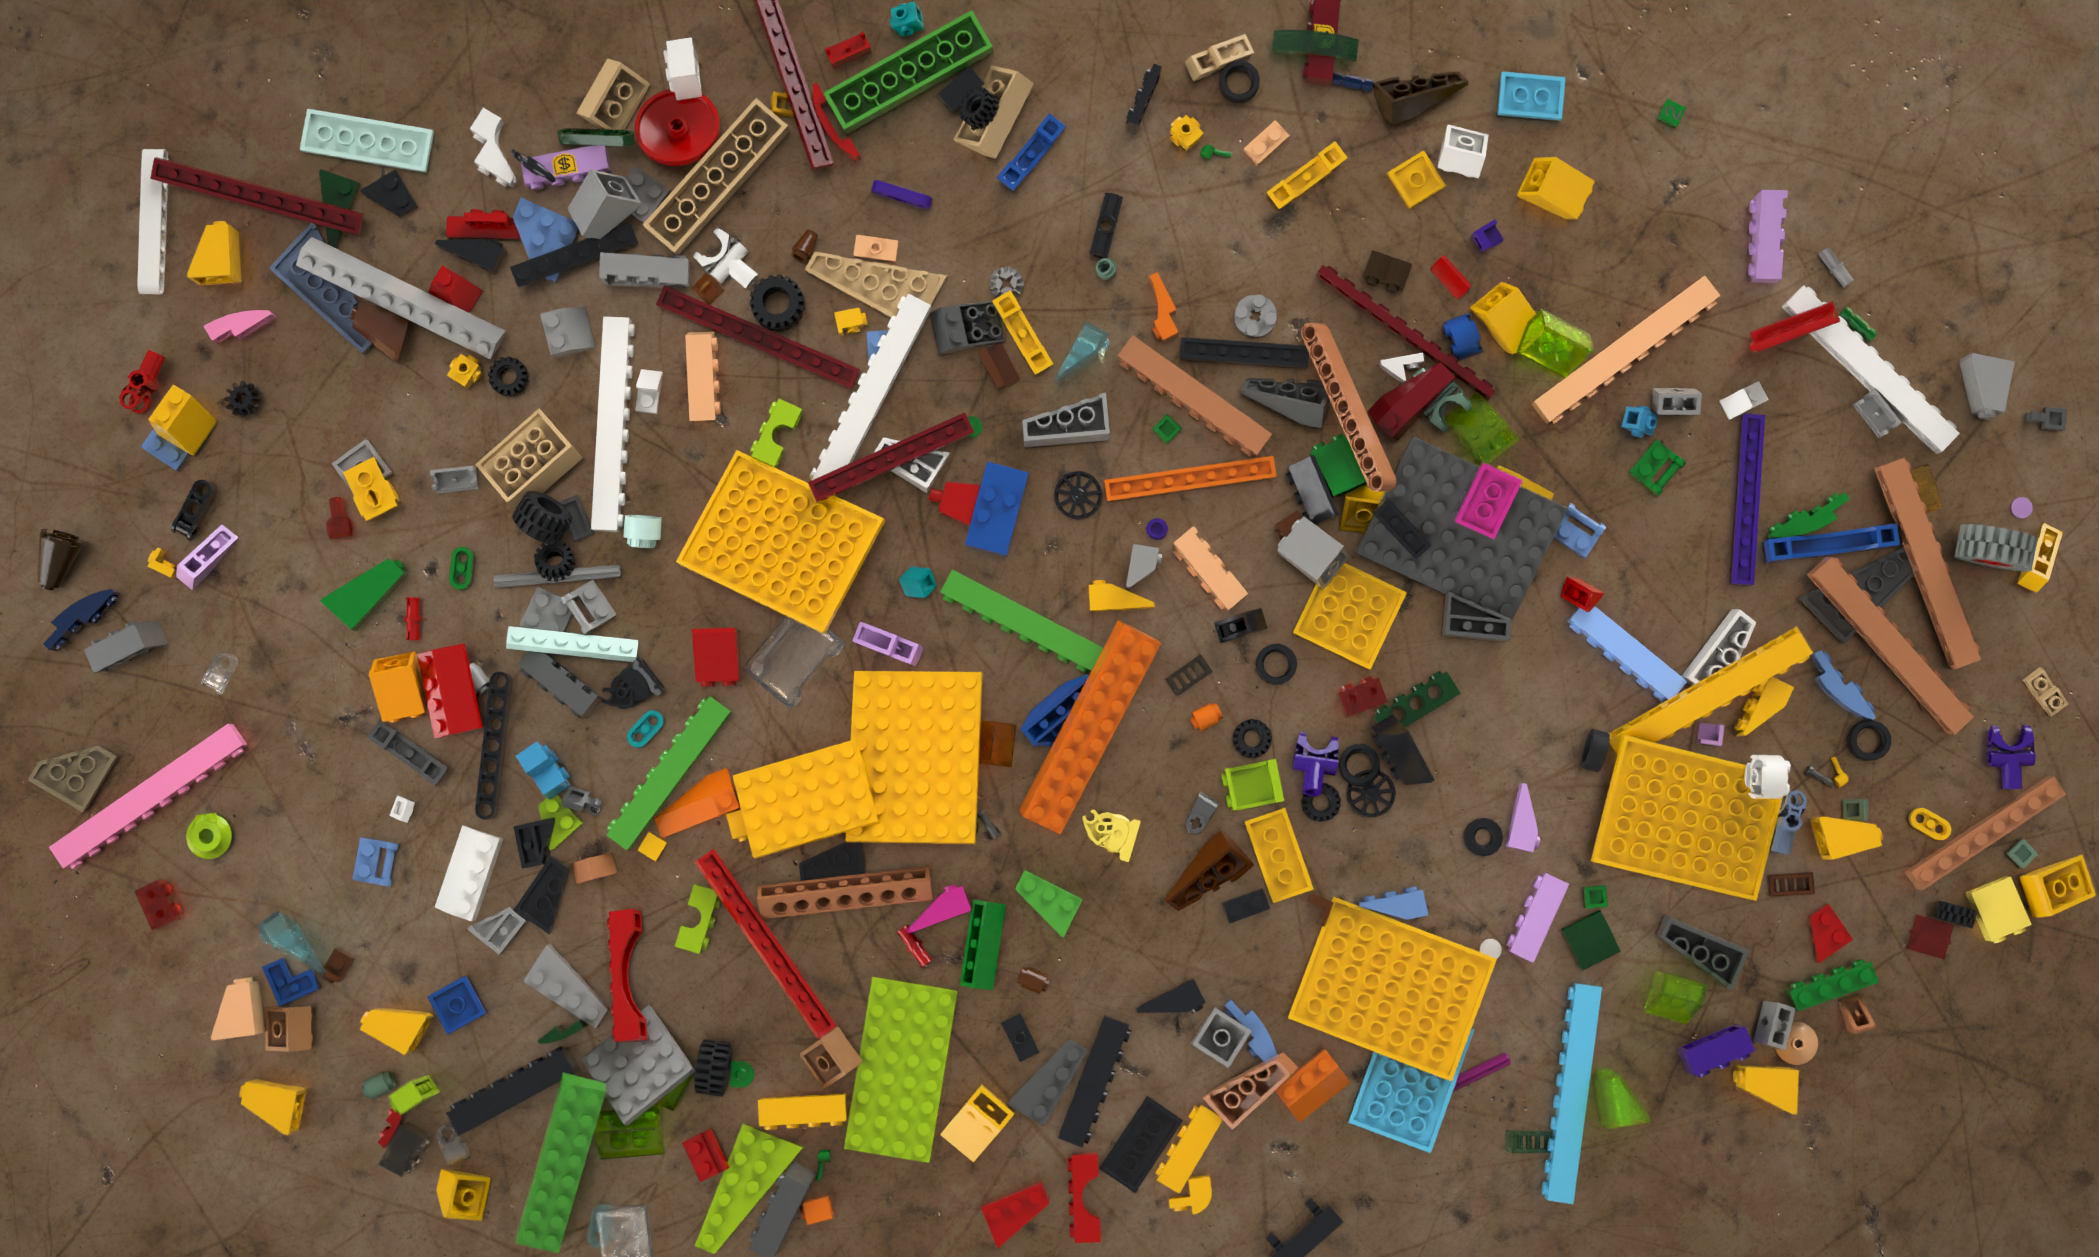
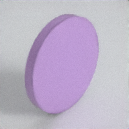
(2021, 507)

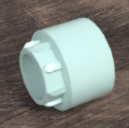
(642, 530)

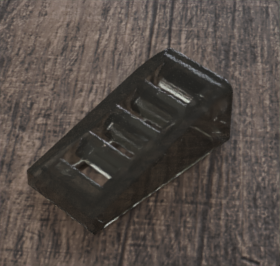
(1207, 670)

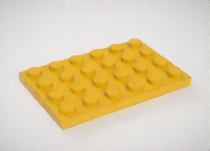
(805, 798)

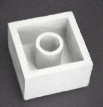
(682, 69)

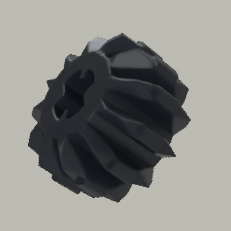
(236, 397)

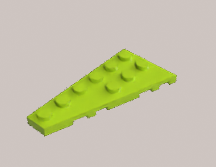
(754, 1167)

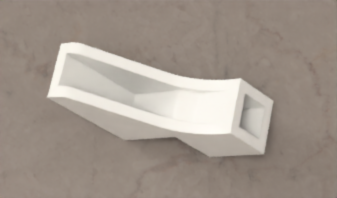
(490, 159)

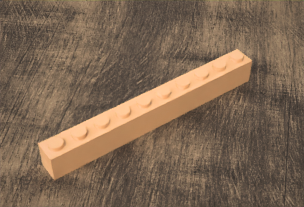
(1625, 350)

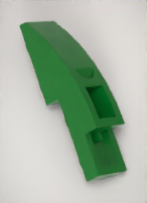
(1802, 523)

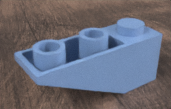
(1403, 905)

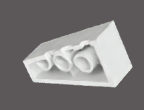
(1722, 648)

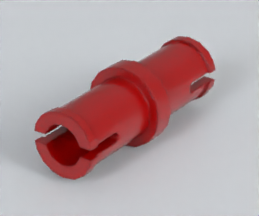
(412, 618)
(914, 946)

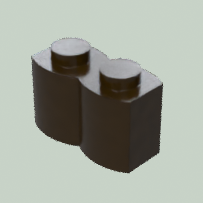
(1387, 271)

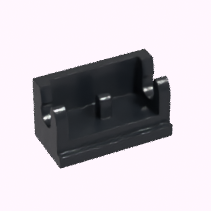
(957, 89)

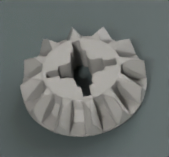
(1006, 272)

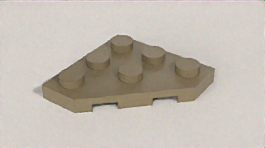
(74, 775)

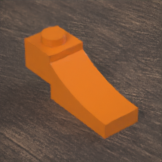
(1164, 326)

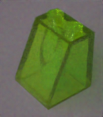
(1675, 997)
(1616, 1101)

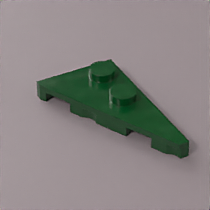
(338, 192)

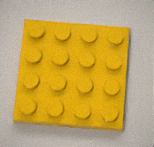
(1350, 615)

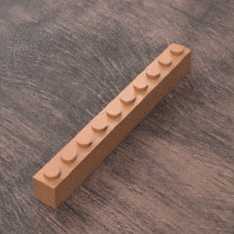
(1928, 564)
(1890, 645)

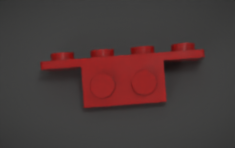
(482, 225)

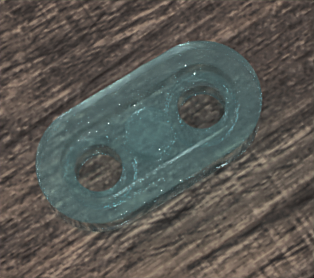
(593, 1225)

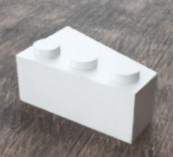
(921, 471)

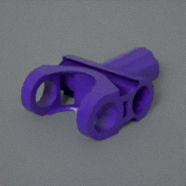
(2011, 757)
(1315, 763)

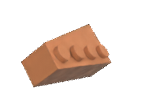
(1245, 1092)

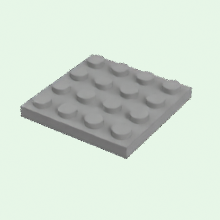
(639, 1071)

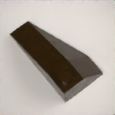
(1408, 98)

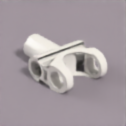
(728, 262)

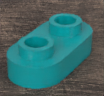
(645, 728)

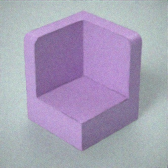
(1709, 734)

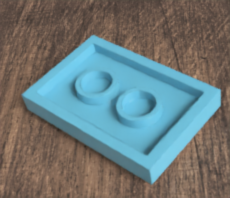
(1531, 96)

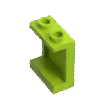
(1252, 785)

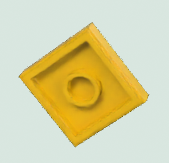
(1416, 179)

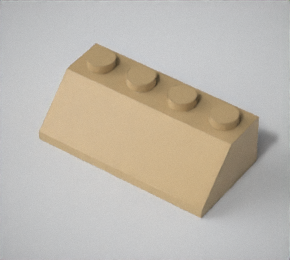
(1011, 91)

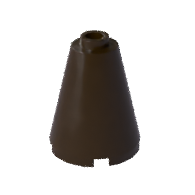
(56, 557)

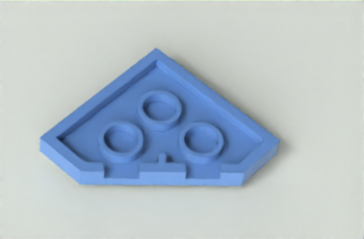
(542, 230)

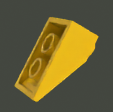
(2057, 886)

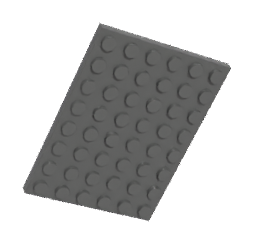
(1462, 561)

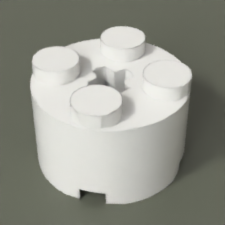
(1767, 776)

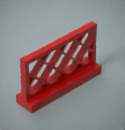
(1794, 327)

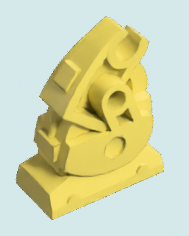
(1115, 835)

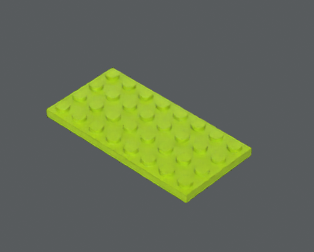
(901, 1069)

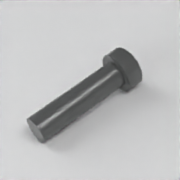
(1810, 771)
(982, 815)

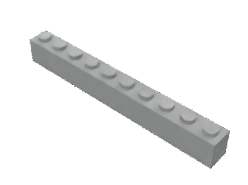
(400, 297)

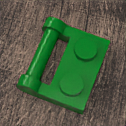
(1651, 462)

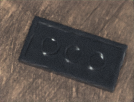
(1141, 1144)

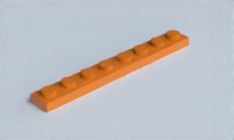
(1190, 478)

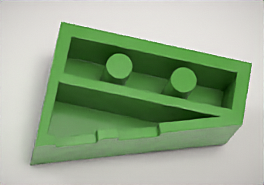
(1049, 900)

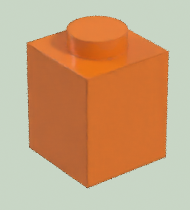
(817, 1210)

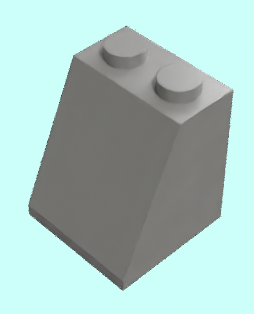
(602, 203)
(1986, 384)
(1313, 552)

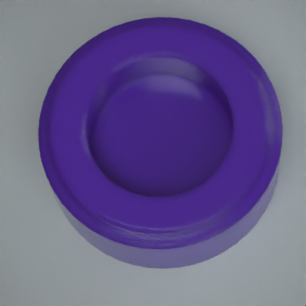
(1157, 529)

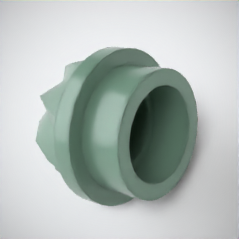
(1106, 268)

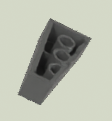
(561, 682)
(1710, 952)
(782, 1210)

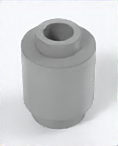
(480, 679)

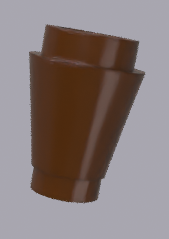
(804, 247)

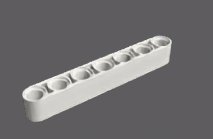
(152, 226)

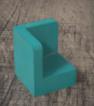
(917, 582)

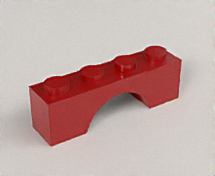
(1084, 1169)

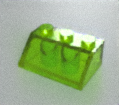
(1555, 343)
(637, 1139)

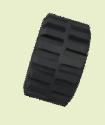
(766, 288)
(542, 517)
(713, 1068)

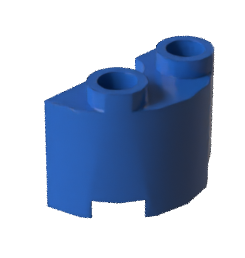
(1464, 336)

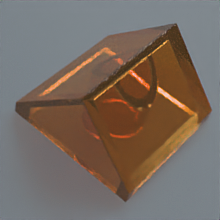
(996, 743)

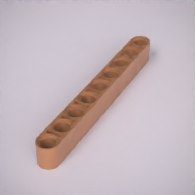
(1348, 407)

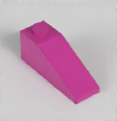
(944, 906)

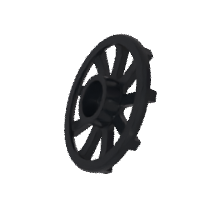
(1078, 495)
(1371, 794)

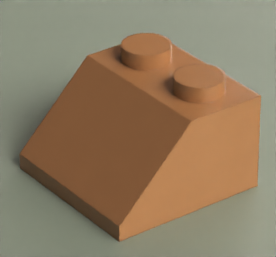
(288, 1028)
(830, 1057)

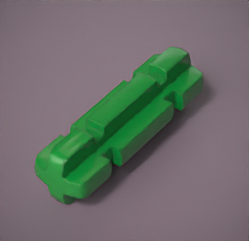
(1858, 324)

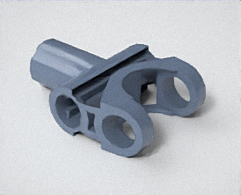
(1785, 831)

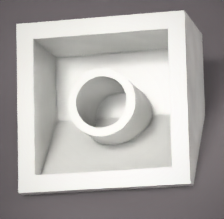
(1463, 151)

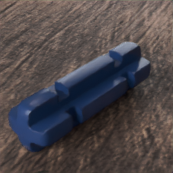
(1352, 81)

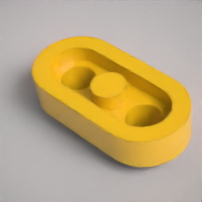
(1929, 822)

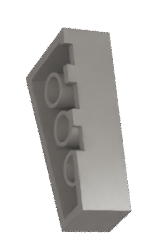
(644, 270)

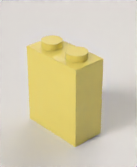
(1998, 909)

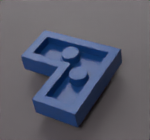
(287, 987)

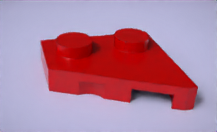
(1828, 932)

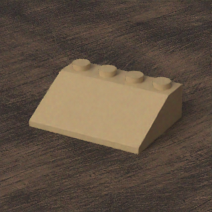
(529, 459)

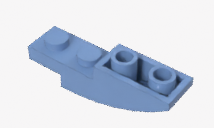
(1845, 695)
(1261, 1042)

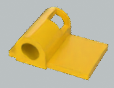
(370, 489)

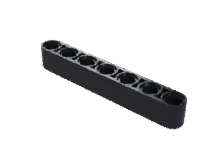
(497, 756)

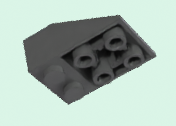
(966, 327)

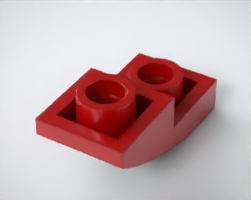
(395, 1120)

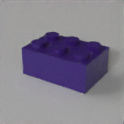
(1716, 1050)

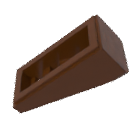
(1810, 883)

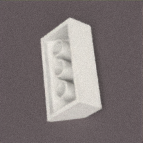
(469, 873)

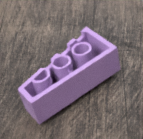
(1767, 236)

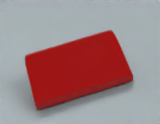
(1450, 277)
(1581, 593)

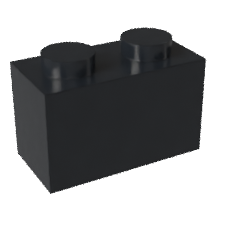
(1245, 905)

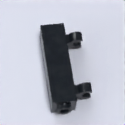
(1309, 1234)

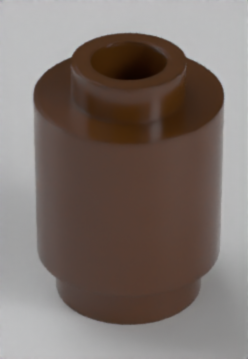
(1033, 980)

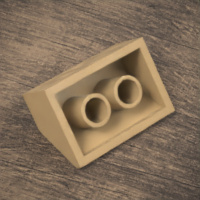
(613, 97)

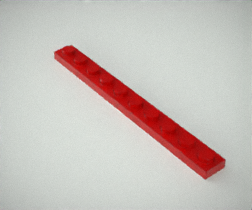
(765, 944)

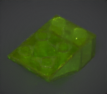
(1481, 430)

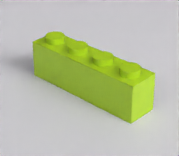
(413, 1094)

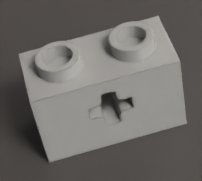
(1676, 401)
(1774, 1025)

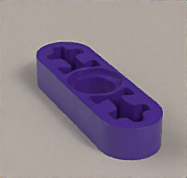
(901, 194)

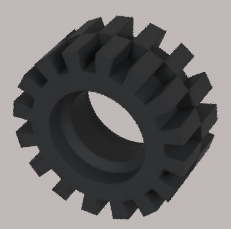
(979, 108)
(499, 367)
(558, 570)
(1261, 748)
(1330, 812)
(1955, 914)

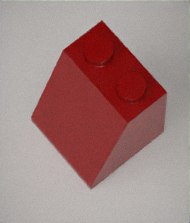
(716, 656)

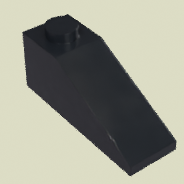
(476, 251)
(1179, 999)

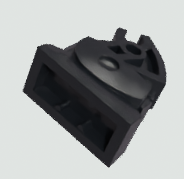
(636, 686)

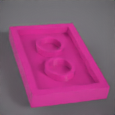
(1488, 500)

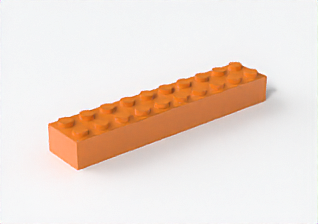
(1089, 727)

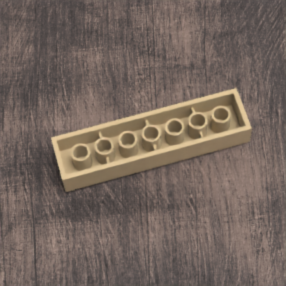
(716, 177)

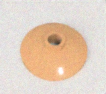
(1808, 1048)

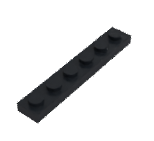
(572, 255)
(1244, 352)

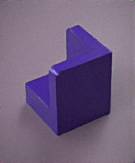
(1487, 236)

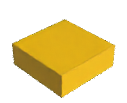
(652, 846)

